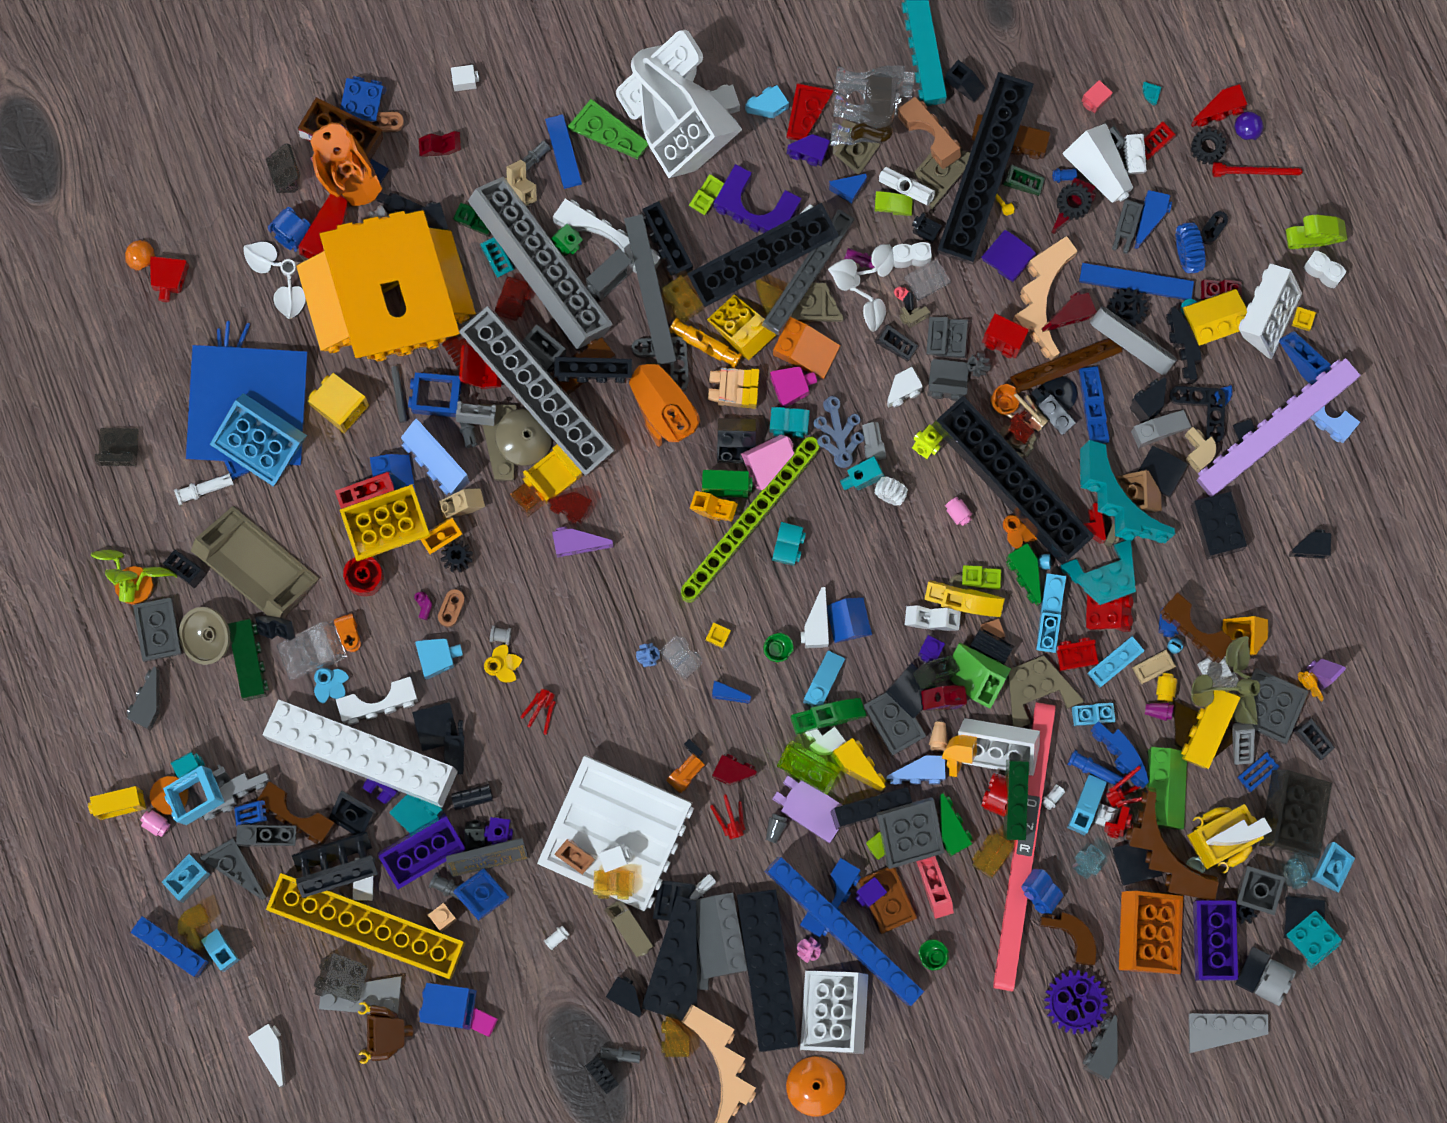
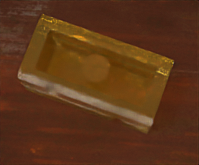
(992, 855)

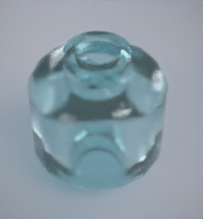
(1296, 873)

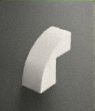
(933, 619)

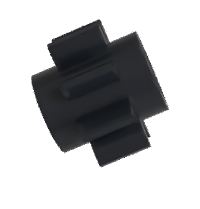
(1239, 914)

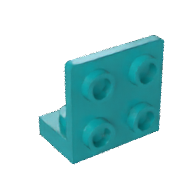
(415, 813)
(1314, 939)

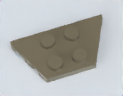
(940, 179)
(817, 306)

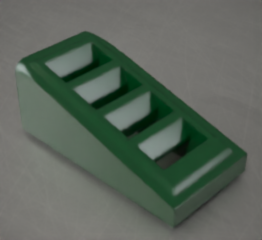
(1007, 181)

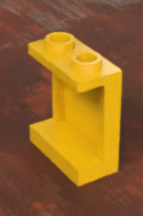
(552, 474)

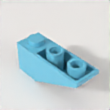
(1087, 805)

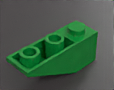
(1025, 566)
(951, 830)

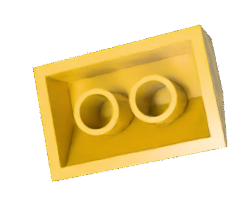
(1215, 316)

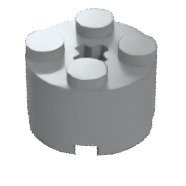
(1274, 982)

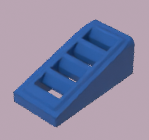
(724, 692)

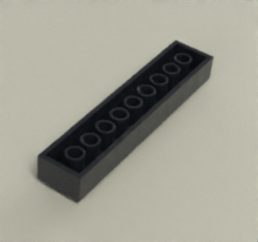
(985, 168)
(1012, 480)

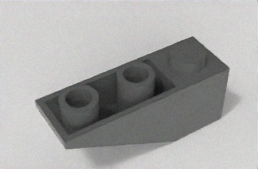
(147, 705)
(265, 835)

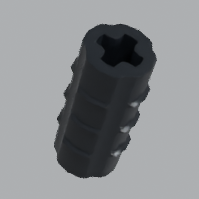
(472, 797)

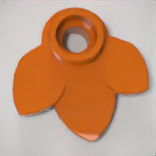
(1018, 534)

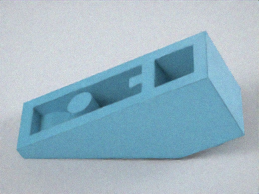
(824, 679)

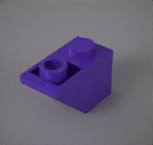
(811, 149)

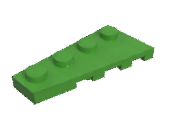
(606, 129)

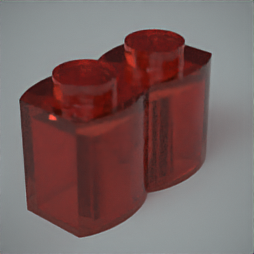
(512, 299)

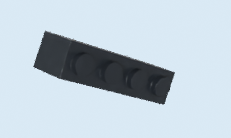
(866, 809)

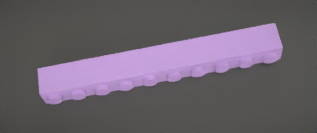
(1278, 427)

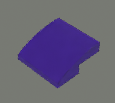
(1008, 255)

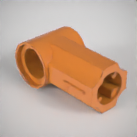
(682, 777)

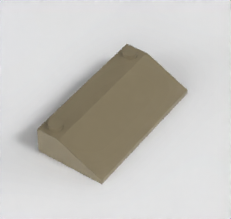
(254, 564)

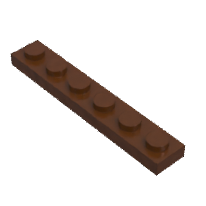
(1065, 364)

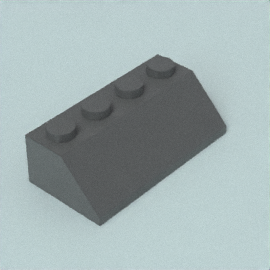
(719, 937)

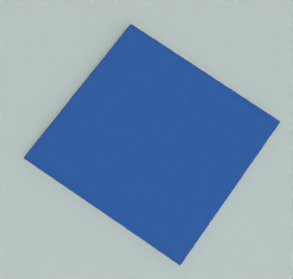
(225, 373)

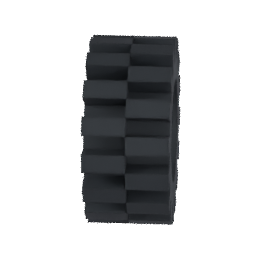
(1213, 136)
(1078, 191)
(601, 1075)

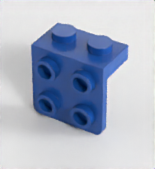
(362, 98)

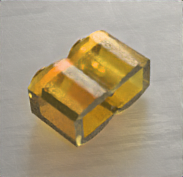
(614, 883)

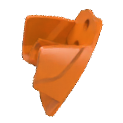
(344, 170)
(657, 398)

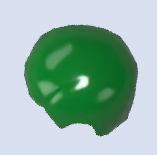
(778, 647)
(933, 955)

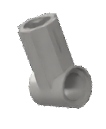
(873, 442)

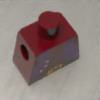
(951, 698)

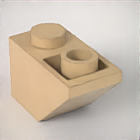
(462, 503)

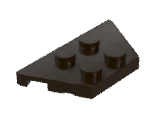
(1183, 722)

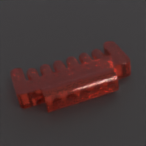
(457, 344)

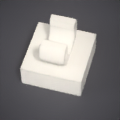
(1105, 814)

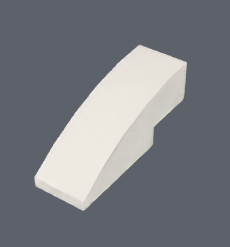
(1241, 833)

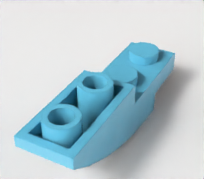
(1050, 613)

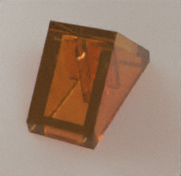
(526, 499)

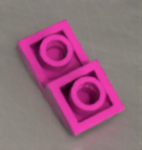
(483, 1022)

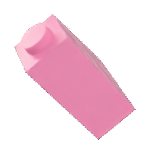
(767, 460)

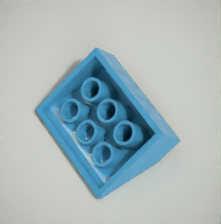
(258, 439)

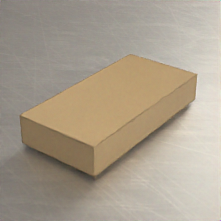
(1153, 667)

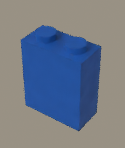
(447, 1006)

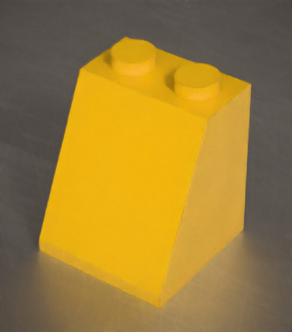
(338, 402)

